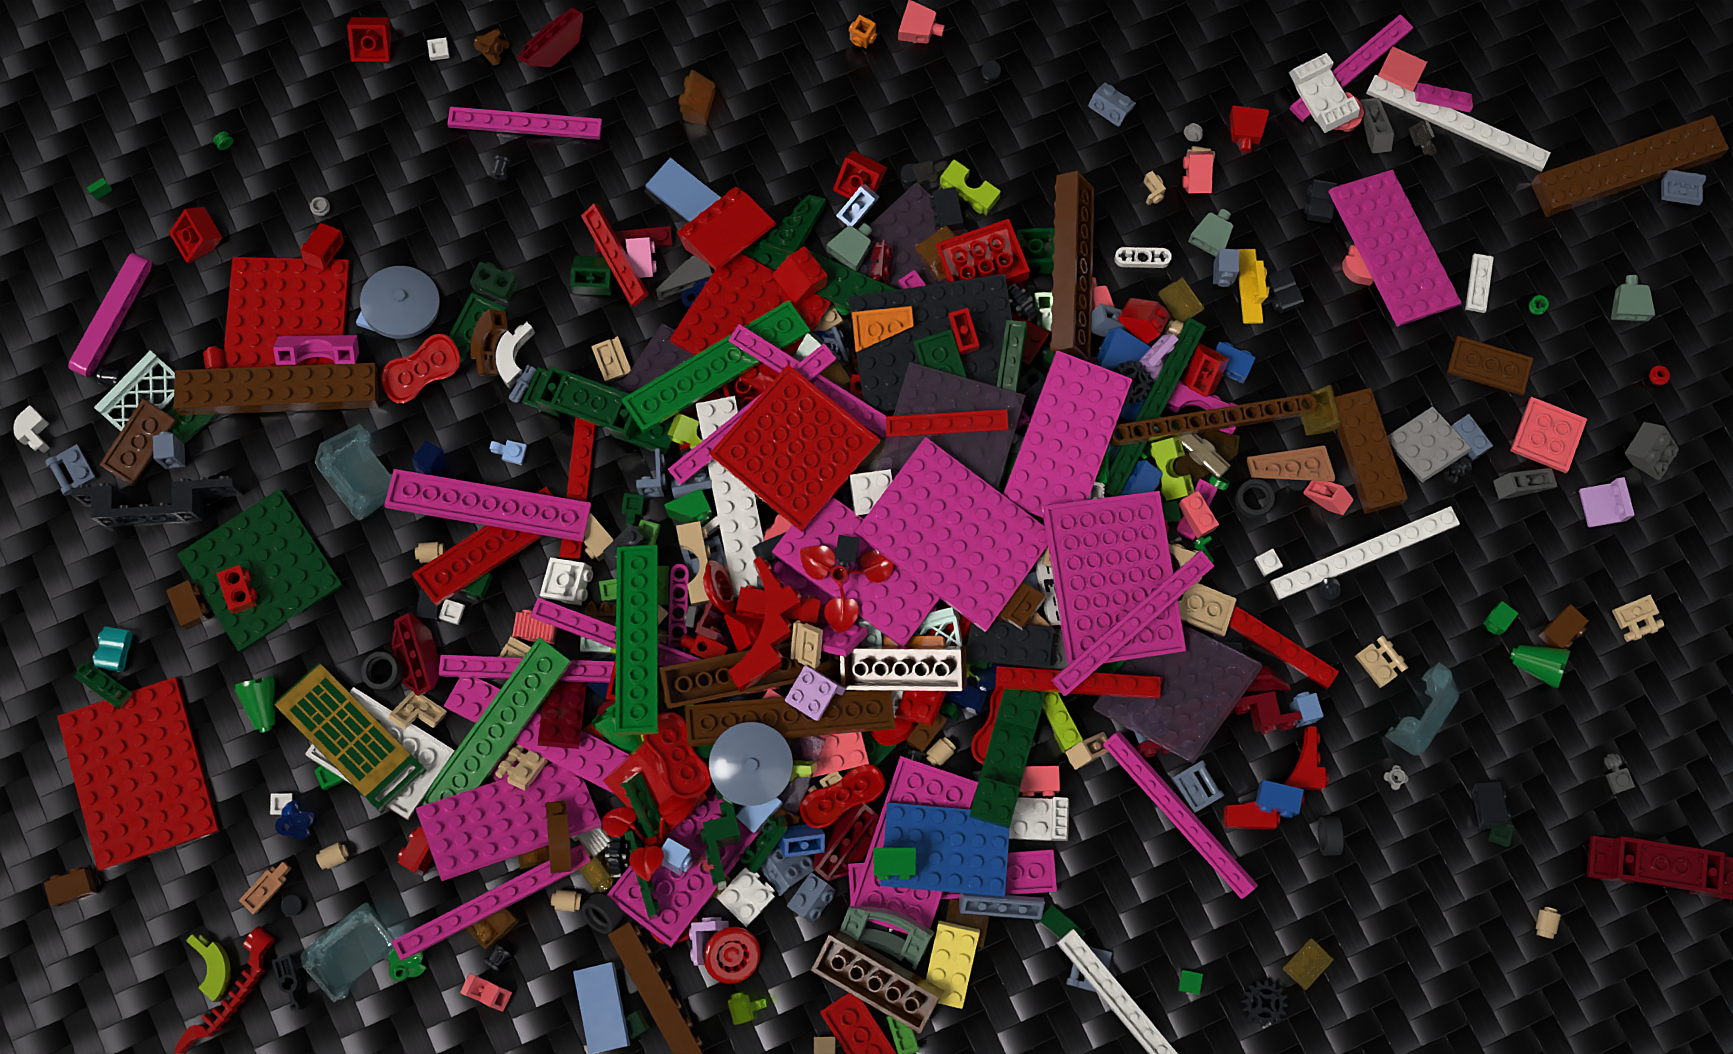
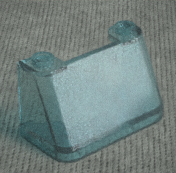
(354, 471)
(1416, 734)
(347, 951)

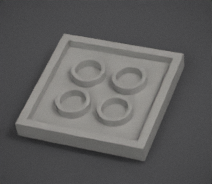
(1427, 444)

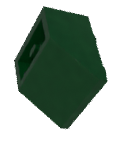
(591, 276)

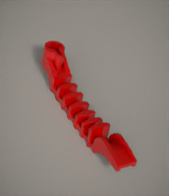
(258, 944)

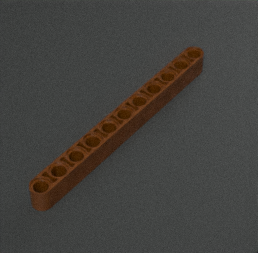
(1221, 420)

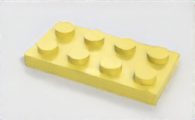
(952, 961)

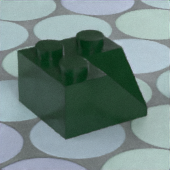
(1037, 249)

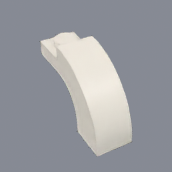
(507, 351)

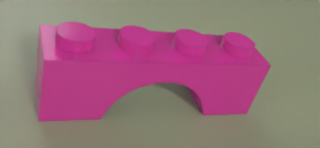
(293, 349)
(1183, 397)

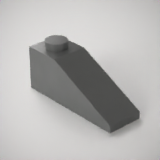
(1377, 126)
(684, 277)
(1524, 483)

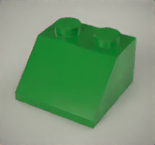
(690, 508)
(894, 862)

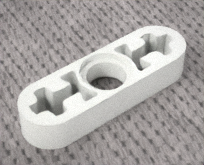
(1148, 251)

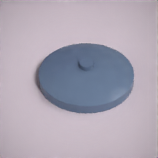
(399, 302)
(750, 763)

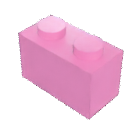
(640, 254)

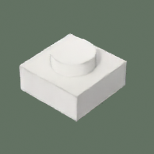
(438, 49)
(1268, 562)
(451, 612)
(278, 801)

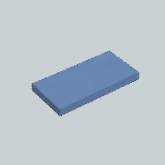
(681, 190)
(601, 1008)

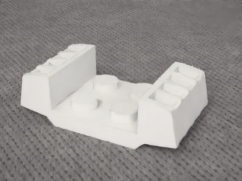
(1323, 93)
(1040, 819)

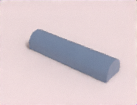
(1005, 906)

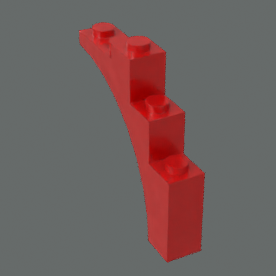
(762, 657)
(1304, 776)

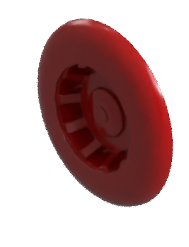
(719, 586)
(731, 954)

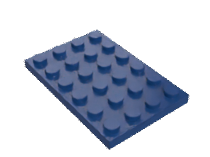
(951, 850)

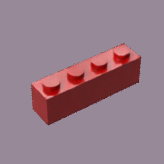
(753, 604)

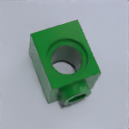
(1500, 618)

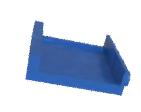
(1119, 348)

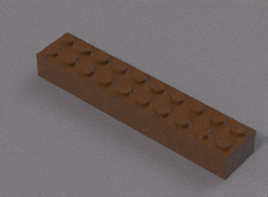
(1629, 165)
(1072, 266)
(276, 389)
(710, 678)

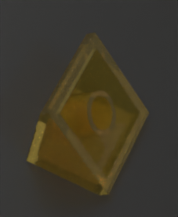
(1325, 415)

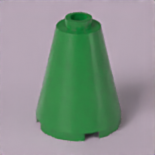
(1541, 662)
(258, 701)
(606, 726)

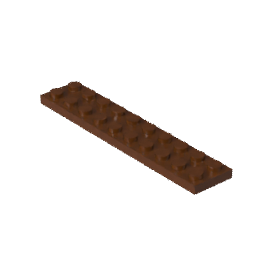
(844, 714)

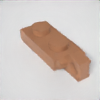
(265, 888)

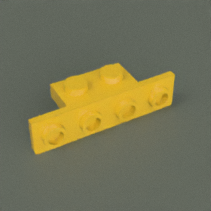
(1252, 286)

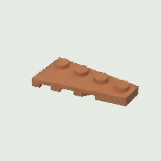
(1295, 464)

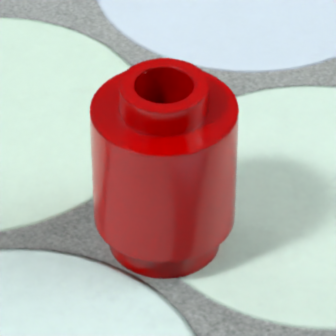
(214, 358)

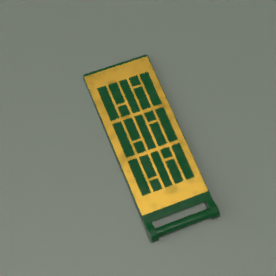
(348, 735)

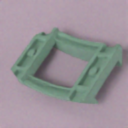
(911, 949)

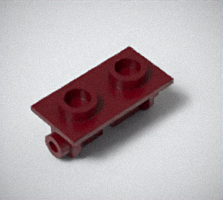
(883, 253)

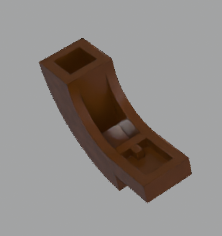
(485, 340)
(558, 837)

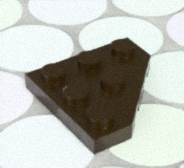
(1224, 444)

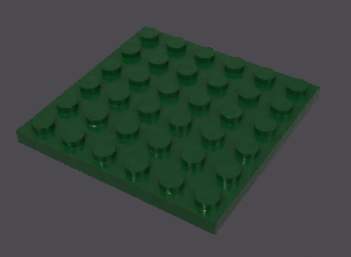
(282, 562)

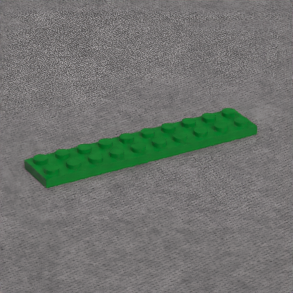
(710, 369)
(637, 641)
(501, 722)

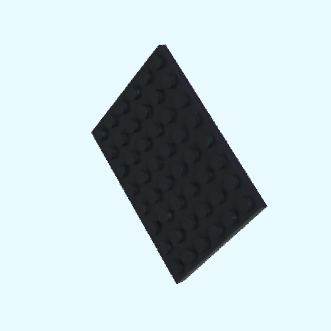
(886, 362)

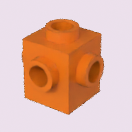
(862, 32)

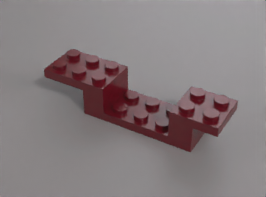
(1264, 715)
(1661, 864)

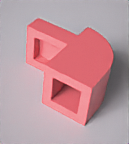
(1355, 267)
(486, 992)

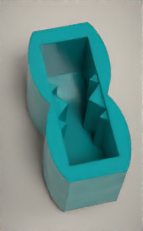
(112, 649)

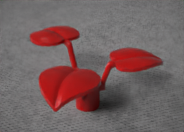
(820, 559)
(648, 859)

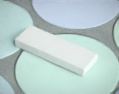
(1479, 283)

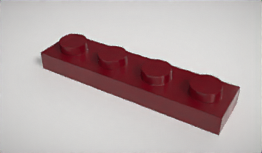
(661, 236)

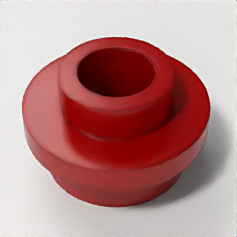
(1655, 378)

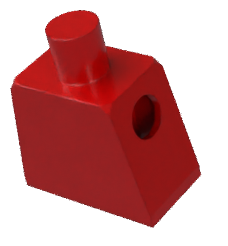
(1247, 126)
(711, 647)

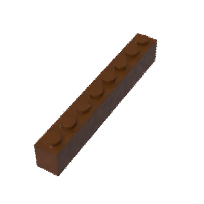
(655, 990)

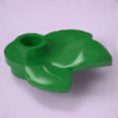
(411, 966)

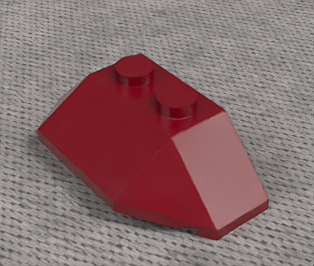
(553, 40)
(417, 653)
(1266, 682)
(846, 842)

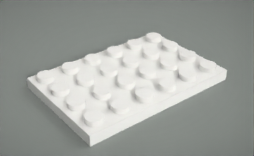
(419, 744)

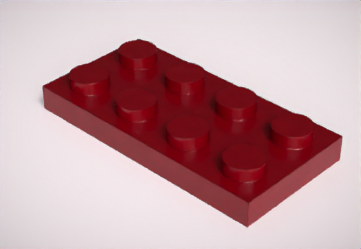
(563, 715)

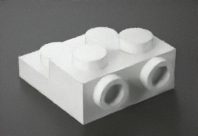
(566, 581)
(746, 896)

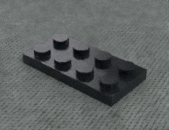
(1011, 646)

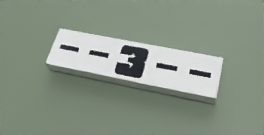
(1047, 588)

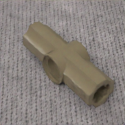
(1204, 454)

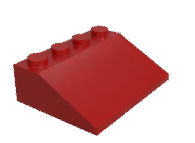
(725, 228)
(983, 254)
(652, 771)

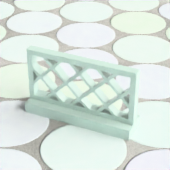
(132, 380)
(941, 619)

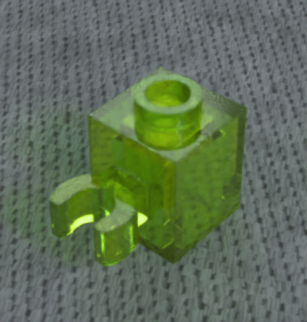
(743, 1008)

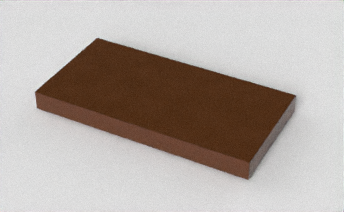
(1490, 365)
(134, 445)

